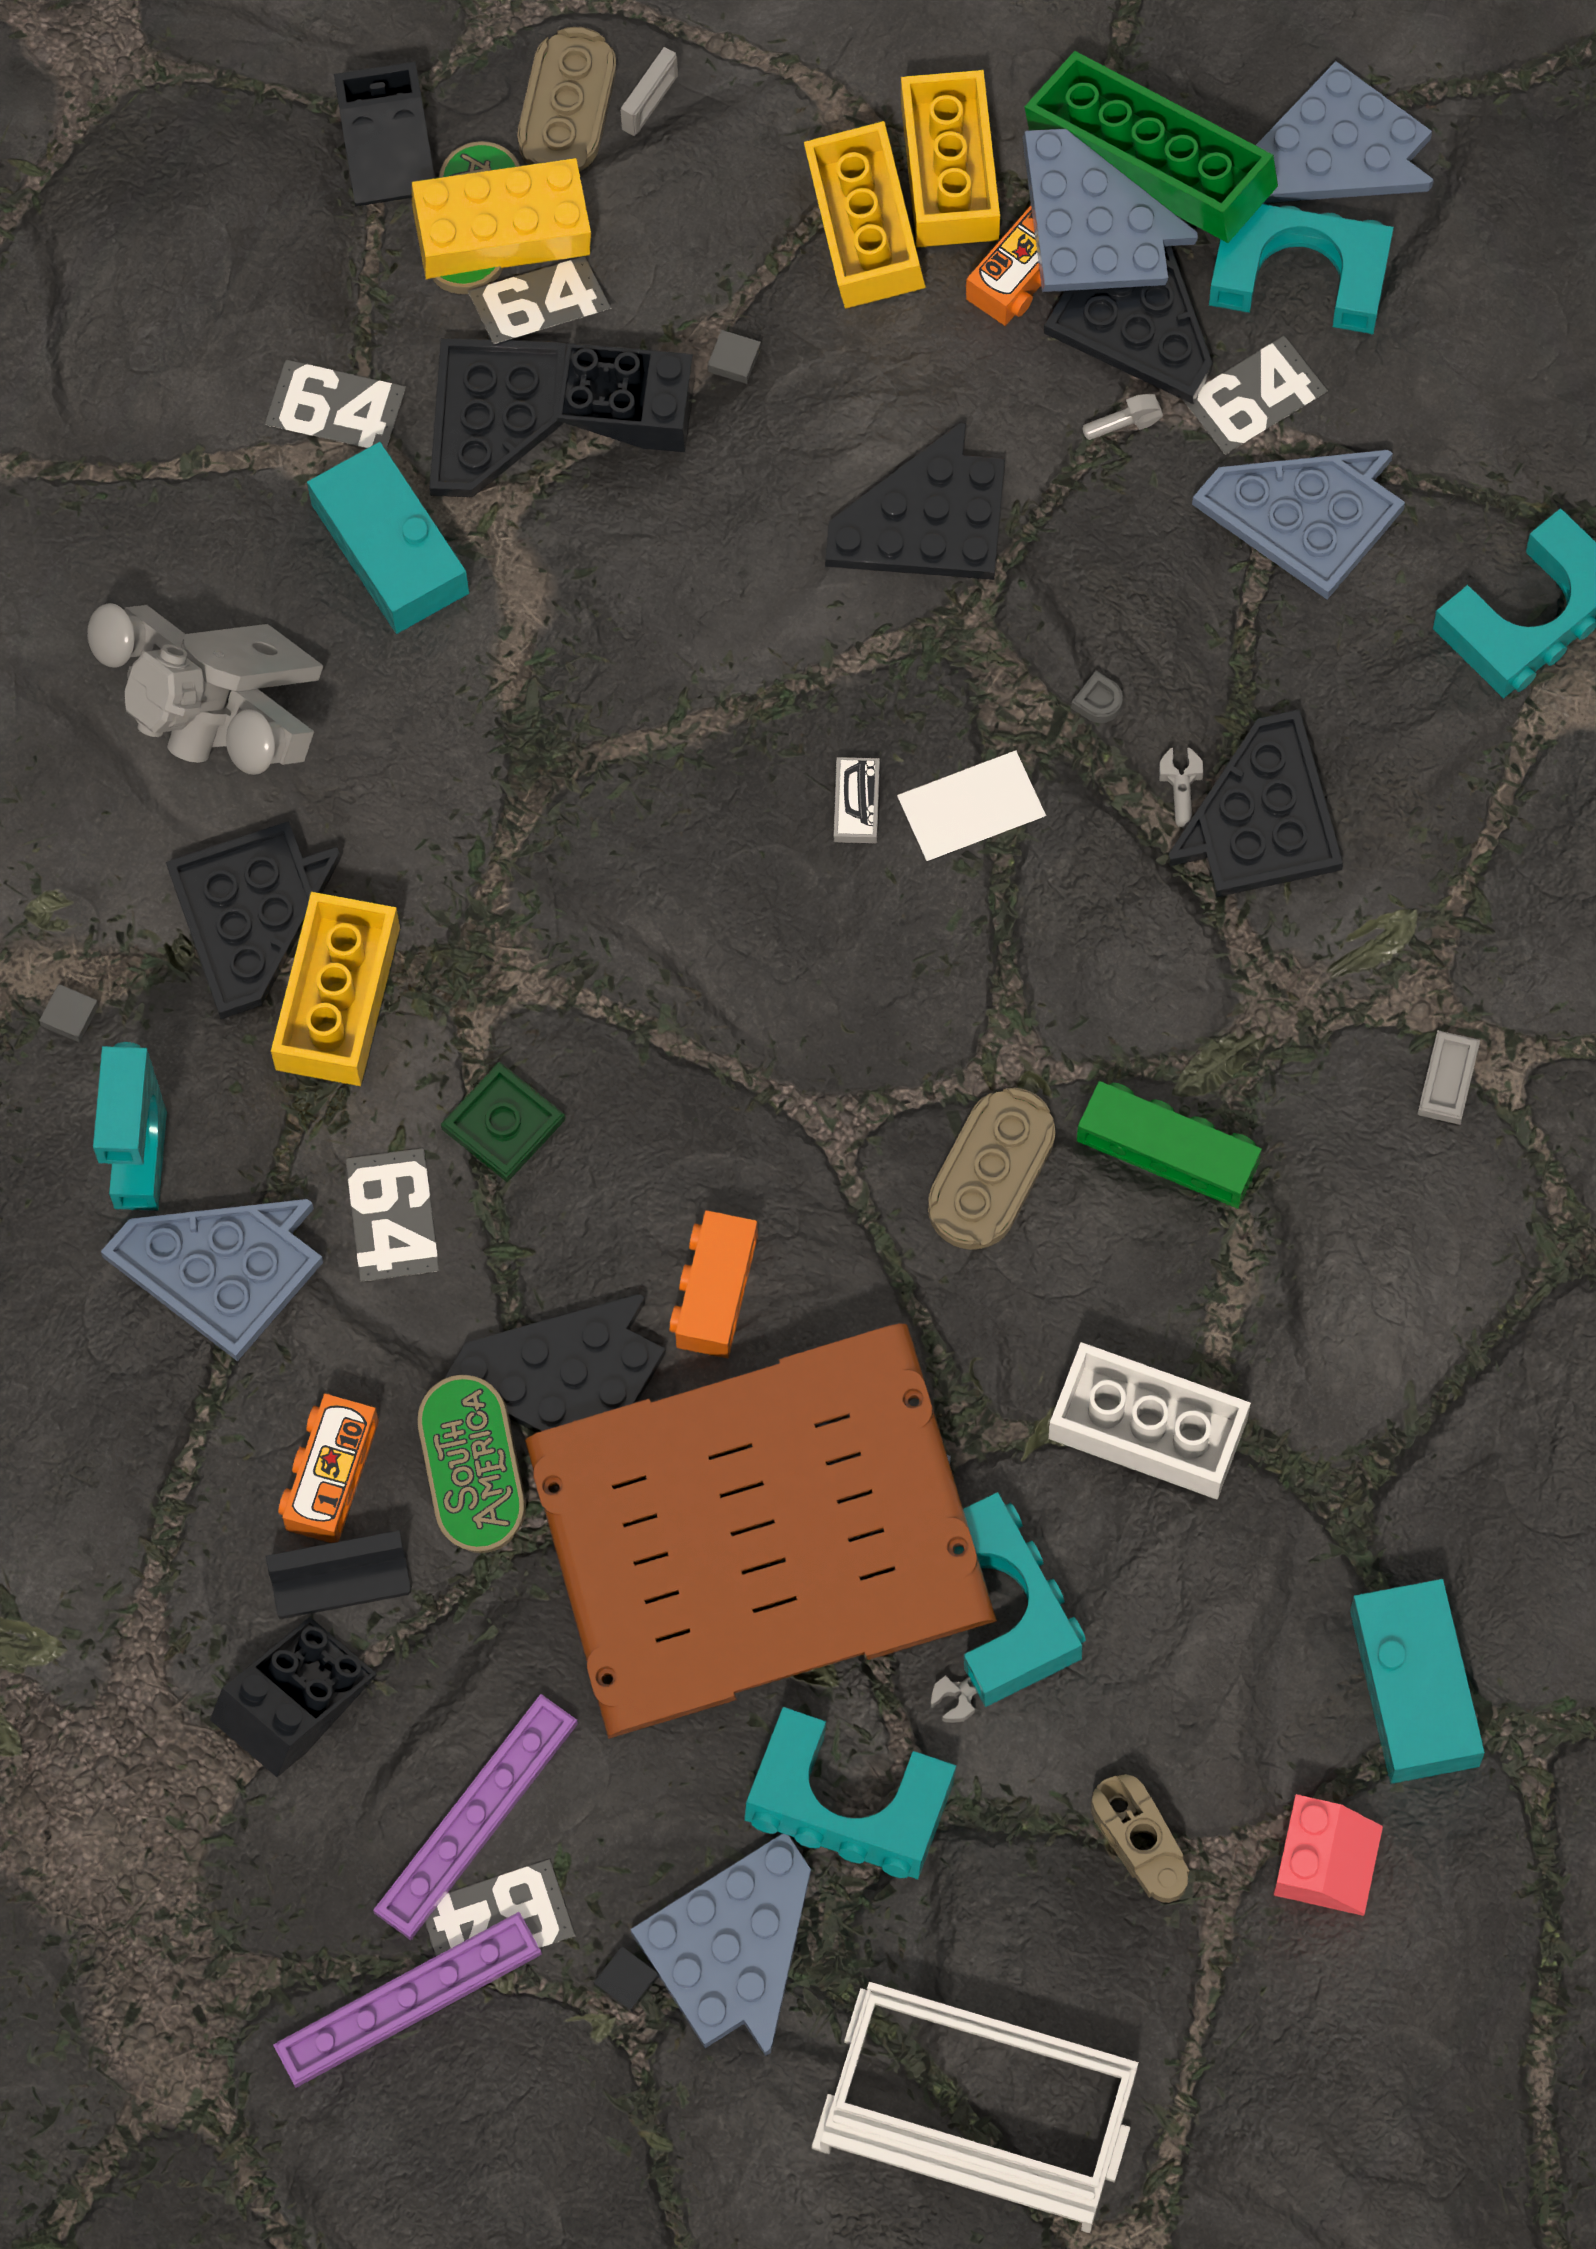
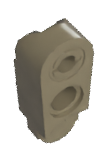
(1158, 1869)

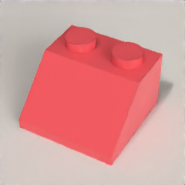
(1328, 1856)

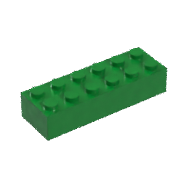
(1158, 145)

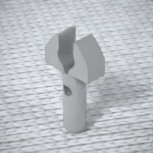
(1141, 411)
(1181, 783)
(964, 1709)

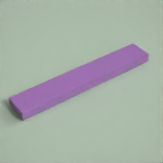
(475, 1817)
(407, 1999)

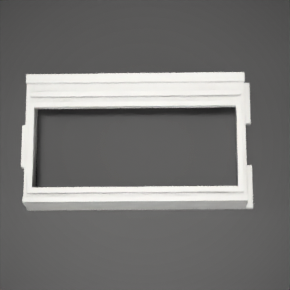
(964, 2160)

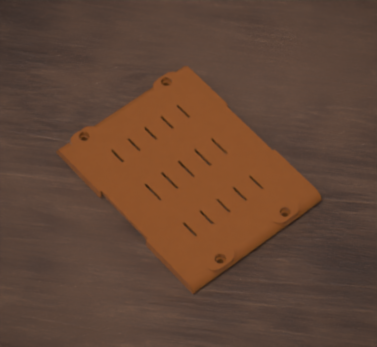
(835, 1611)

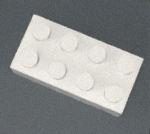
(1149, 1420)

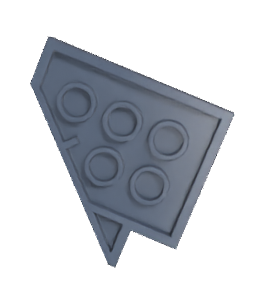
(1093, 220)
(732, 1943)

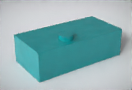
(388, 537)
(1416, 1681)

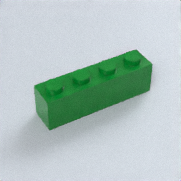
(1169, 1143)

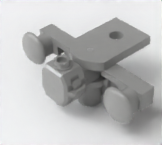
(186, 682)

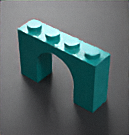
(1353, 246)
(1512, 653)
(130, 1126)
(1045, 1636)
(891, 1839)

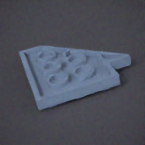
(1345, 143)
(1306, 512)
(220, 1267)

